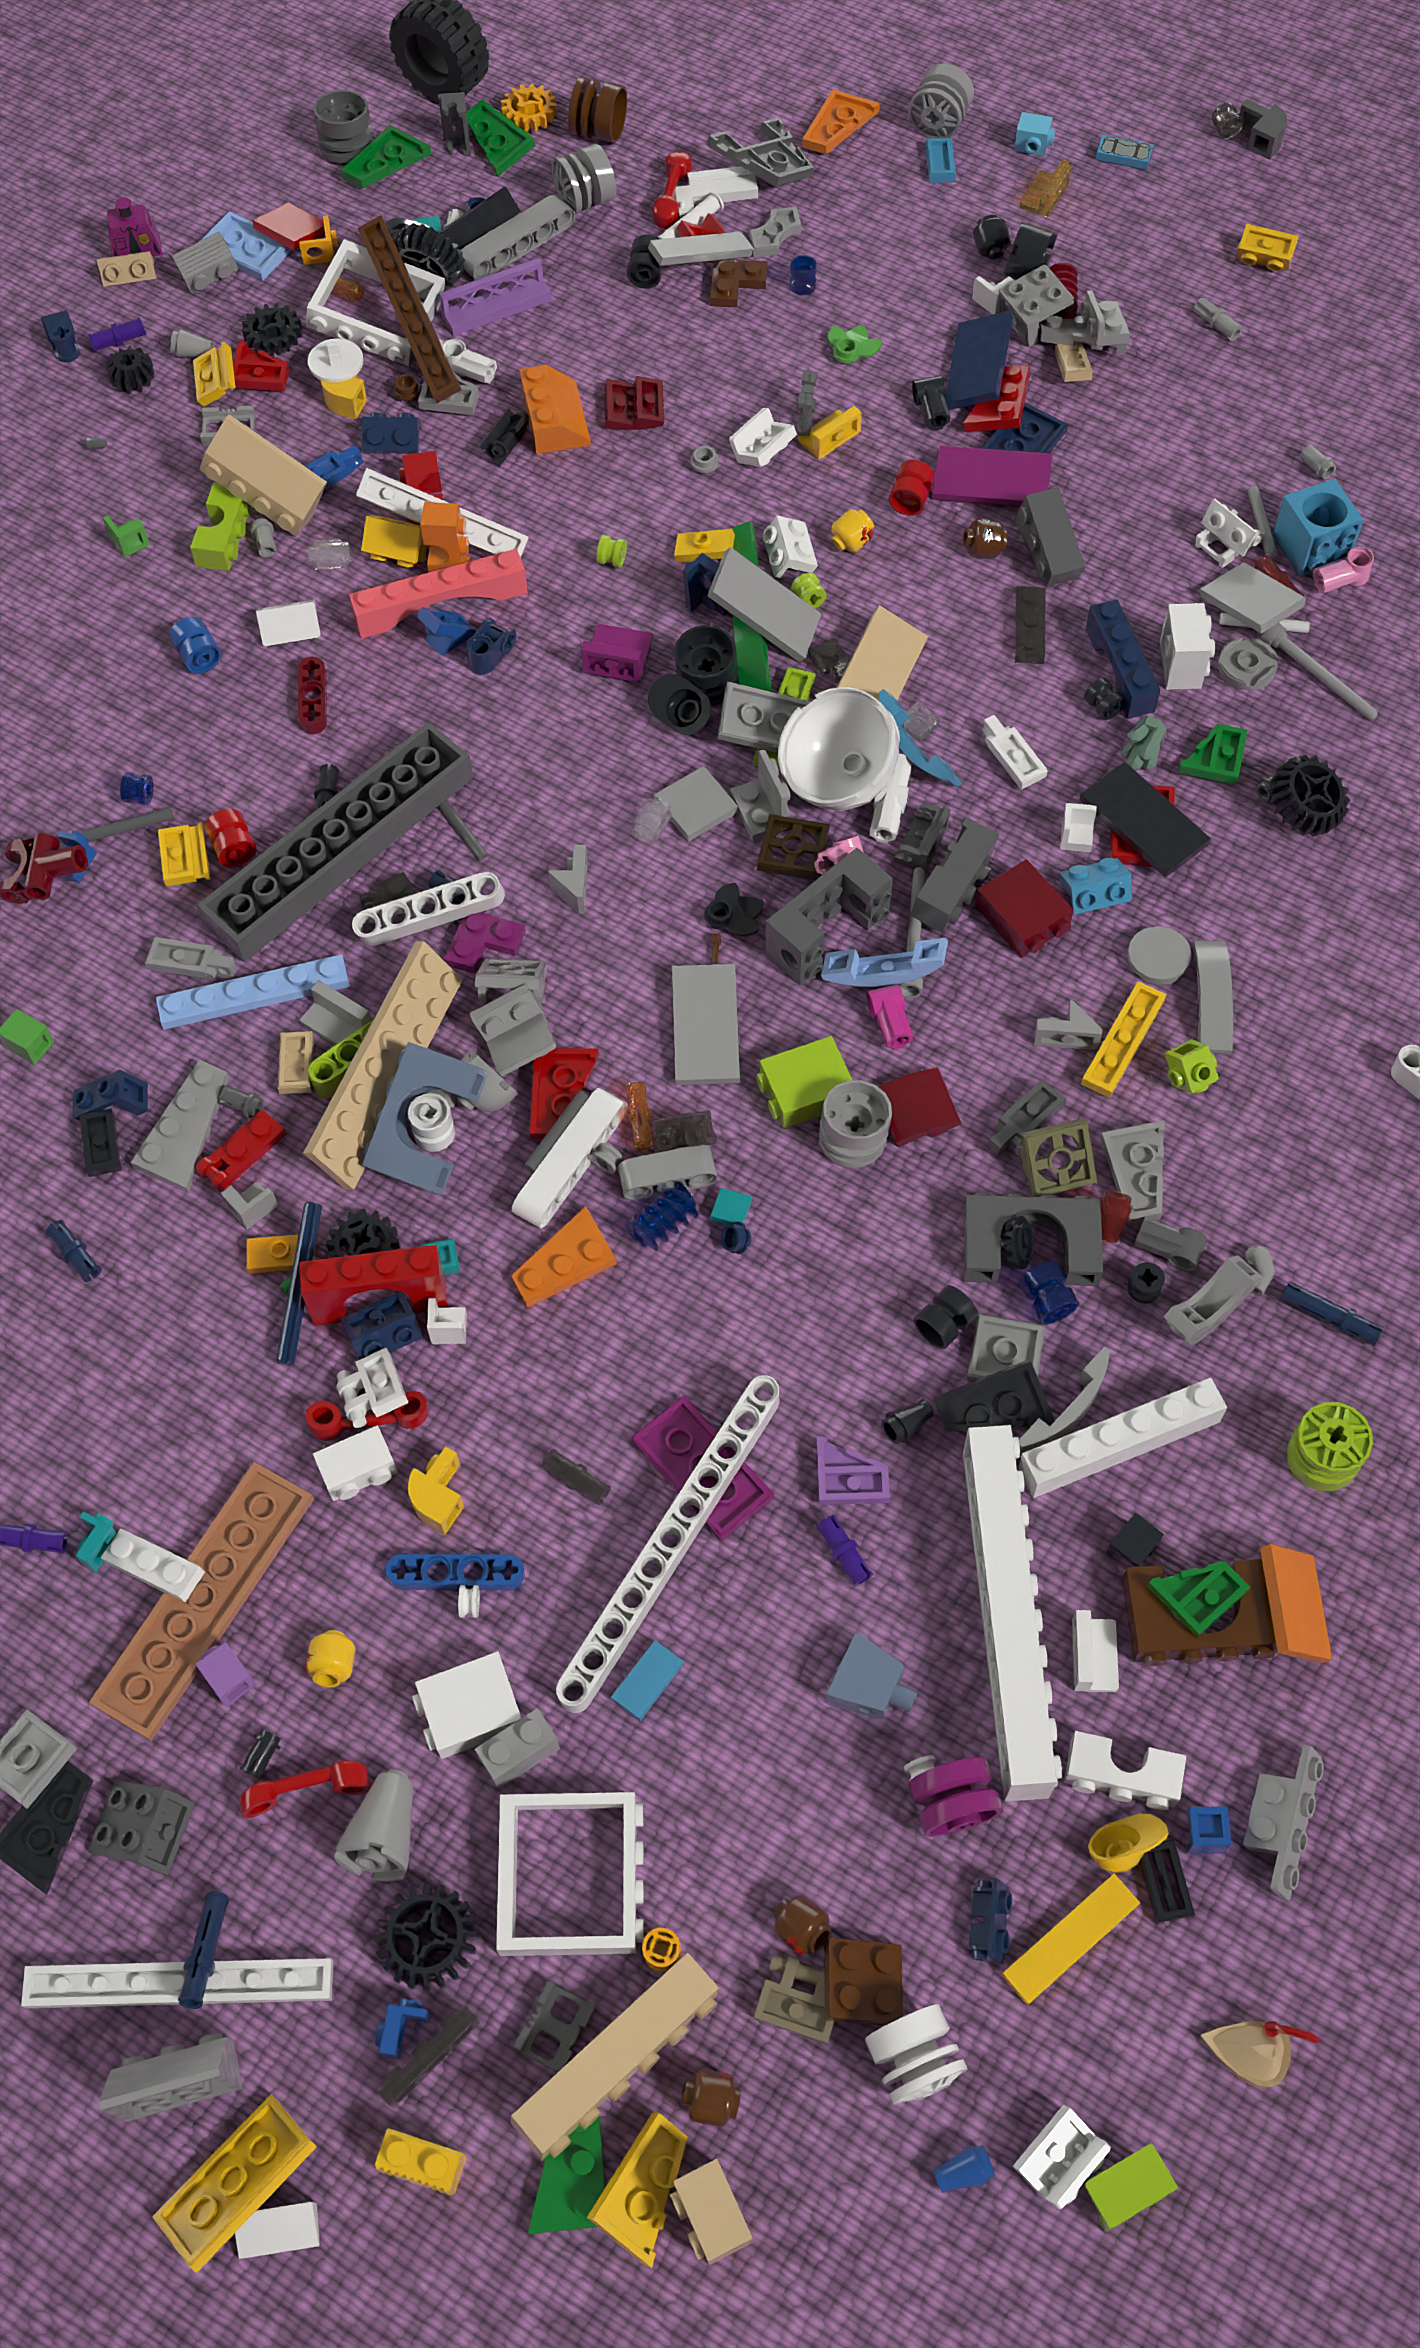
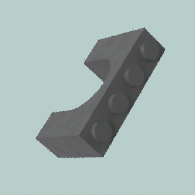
(1072, 1220)

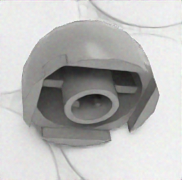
(495, 1092)

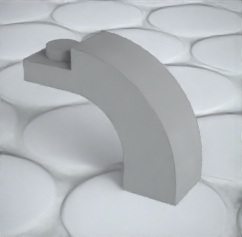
(1214, 1301)

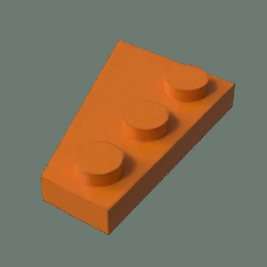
(838, 120)
(565, 1260)

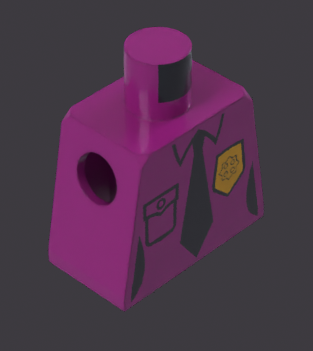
(132, 230)

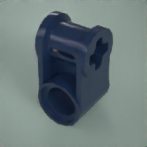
(61, 335)
(489, 646)

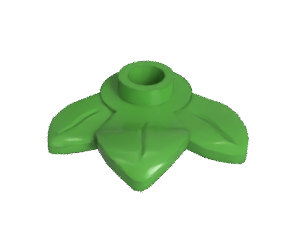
(852, 344)

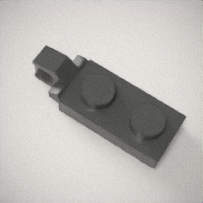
(1026, 1115)

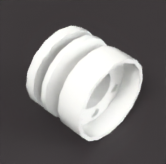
(917, 2058)

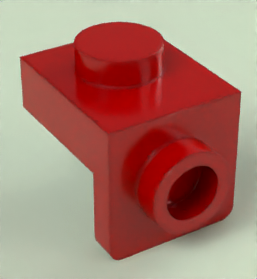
(709, 226)

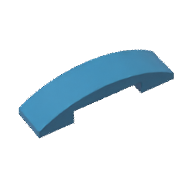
(935, 766)

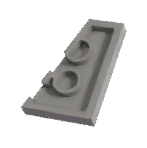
(1137, 1166)

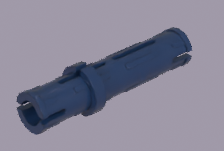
(1332, 1313)
(200, 1963)

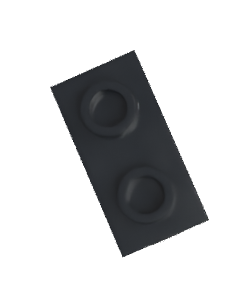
(505, 435)

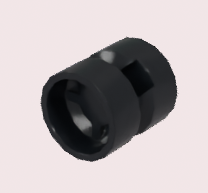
(642, 266)
(948, 1313)

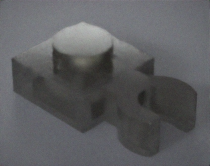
(388, 890)

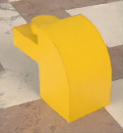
(345, 397)
(429, 1495)

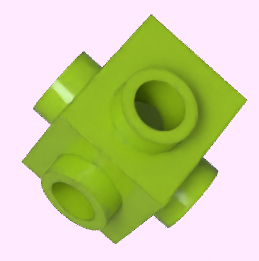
(1192, 1066)

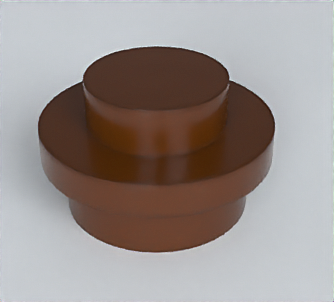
(407, 387)

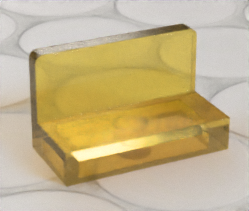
(1047, 189)

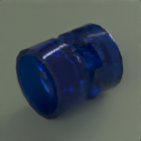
(1050, 1296)

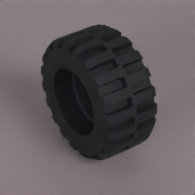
(439, 47)

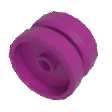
(955, 1796)

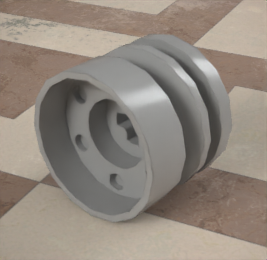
(941, 101)
(584, 178)
(854, 1123)

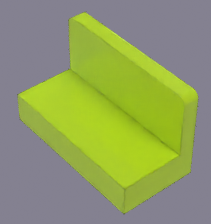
(1130, 2187)

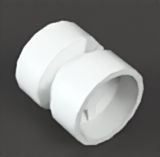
(431, 1122)

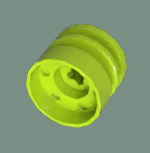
(1320, 1462)

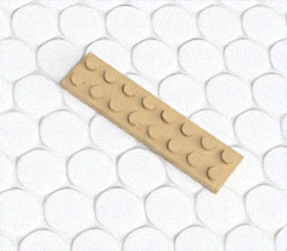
(407, 1015)

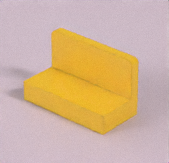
(832, 432)

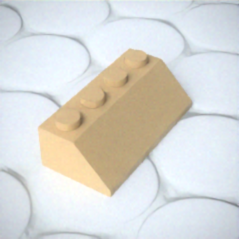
(262, 475)

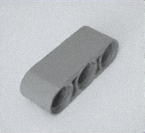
(654, 1173)

